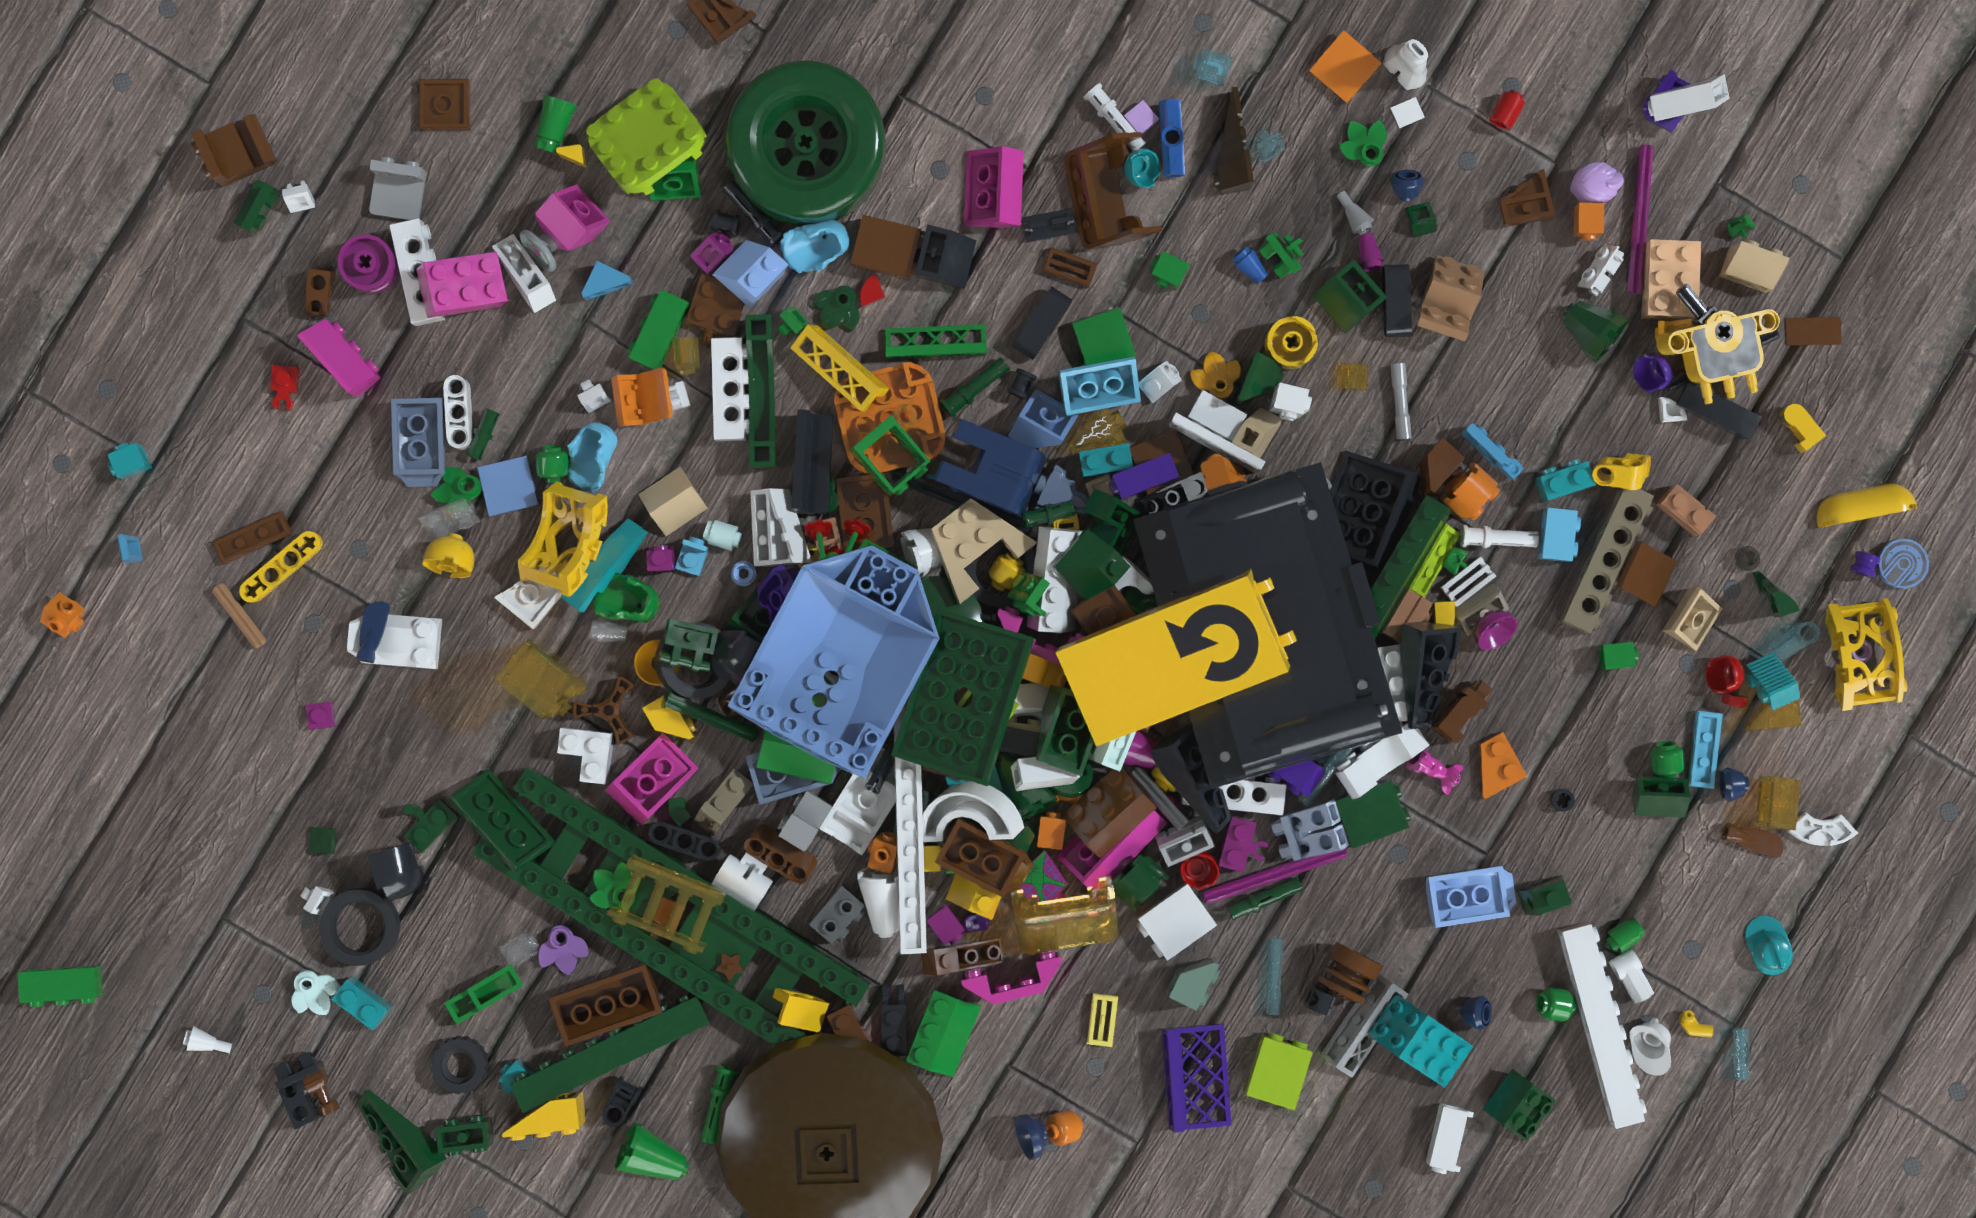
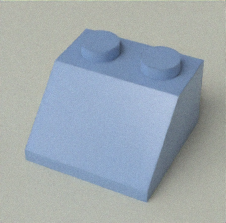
(751, 271)

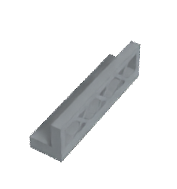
(1357, 1025)

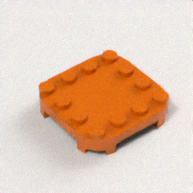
(907, 385)

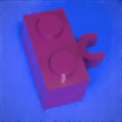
(1238, 844)

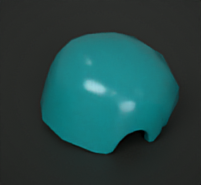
(1142, 168)

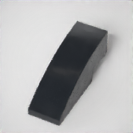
(1720, 413)

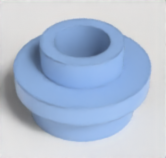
(737, 568)

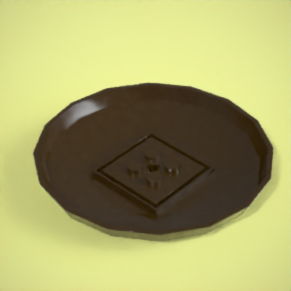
(836, 1097)

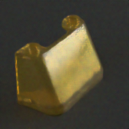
(1066, 920)

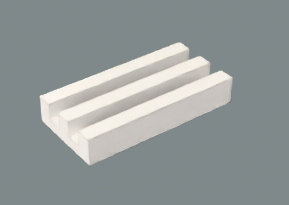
(1484, 569)

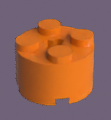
(1470, 491)

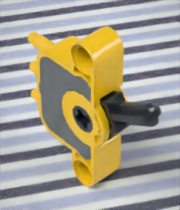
(1719, 344)

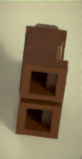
(1460, 710)

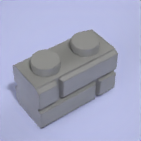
(1184, 842)

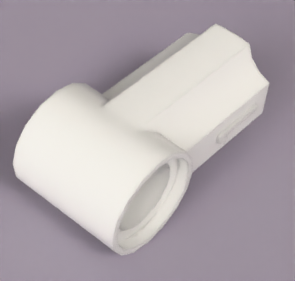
(1628, 970)

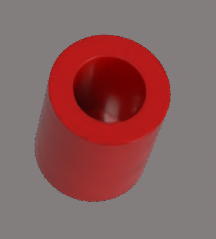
(1507, 110)

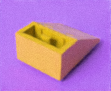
(561, 1114)

